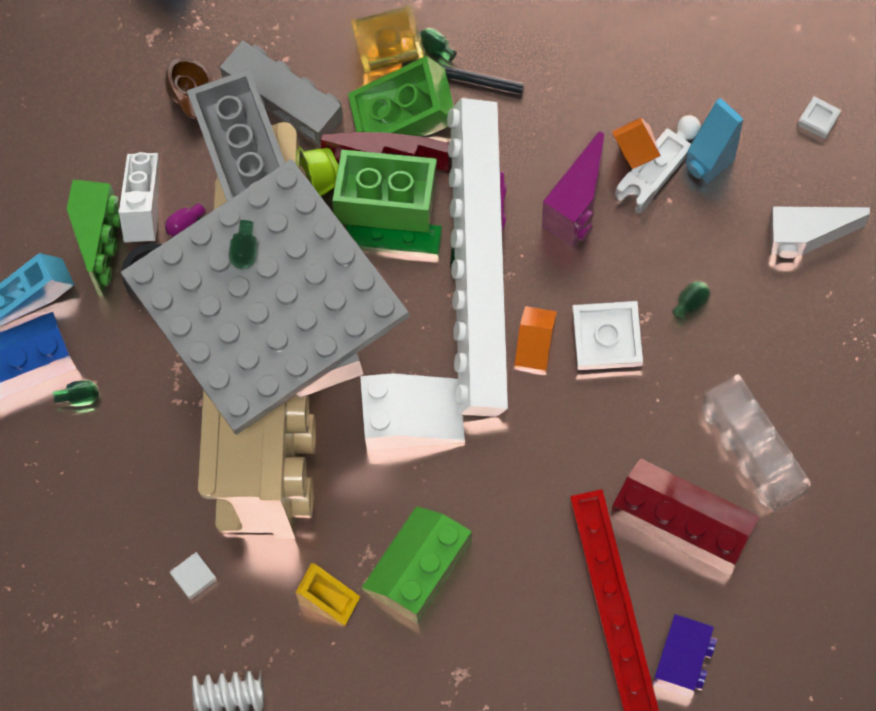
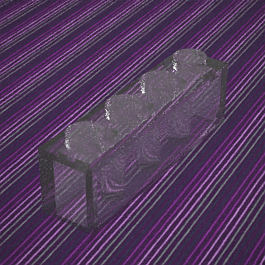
(755, 443)

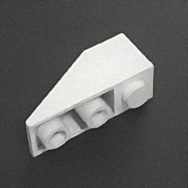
(140, 197)

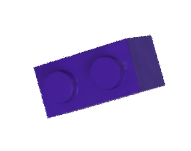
(684, 655)

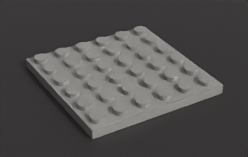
(285, 319)

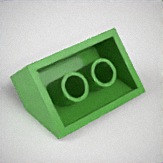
(418, 562)

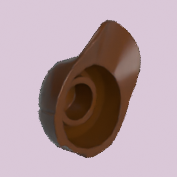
(183, 76)

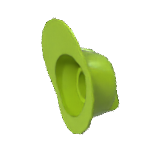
(320, 169)

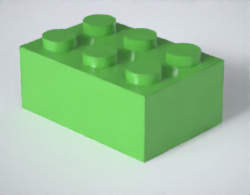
(385, 190)

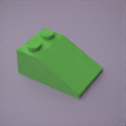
(404, 101)

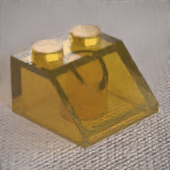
(387, 38)

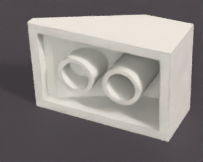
(410, 411)

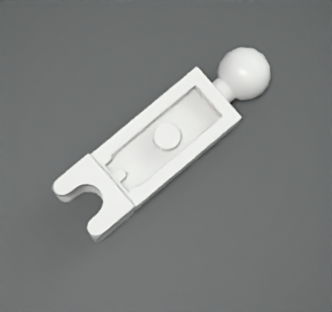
(650, 177)

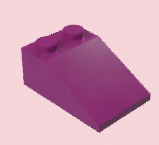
(571, 203)

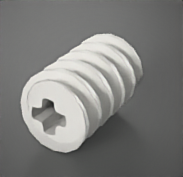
(228, 694)

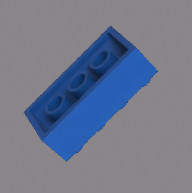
(32, 354)

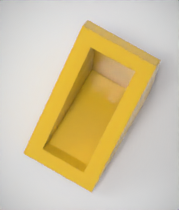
(326, 595)

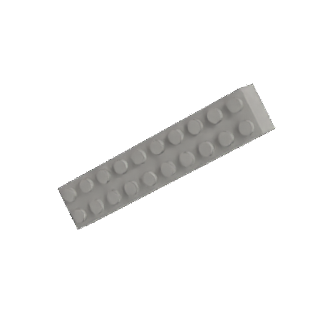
(245, 152)

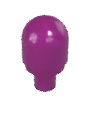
(183, 219)

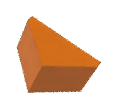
(637, 142)
(535, 339)

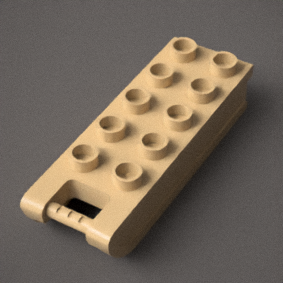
(259, 472)

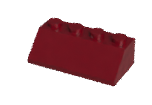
(684, 516)

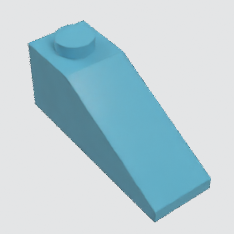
(715, 142)
(33, 286)

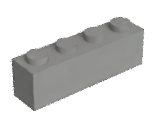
(285, 94)

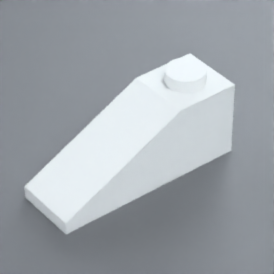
(803, 229)

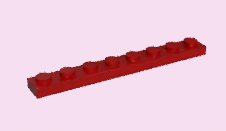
(613, 602)

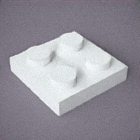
(607, 335)

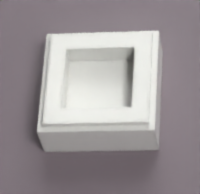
(819, 117)
(193, 576)

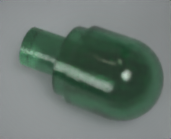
(436, 44)
(243, 246)
(691, 299)
(78, 393)

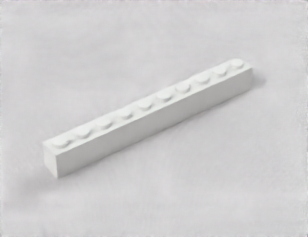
(477, 259)

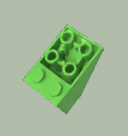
(94, 219)

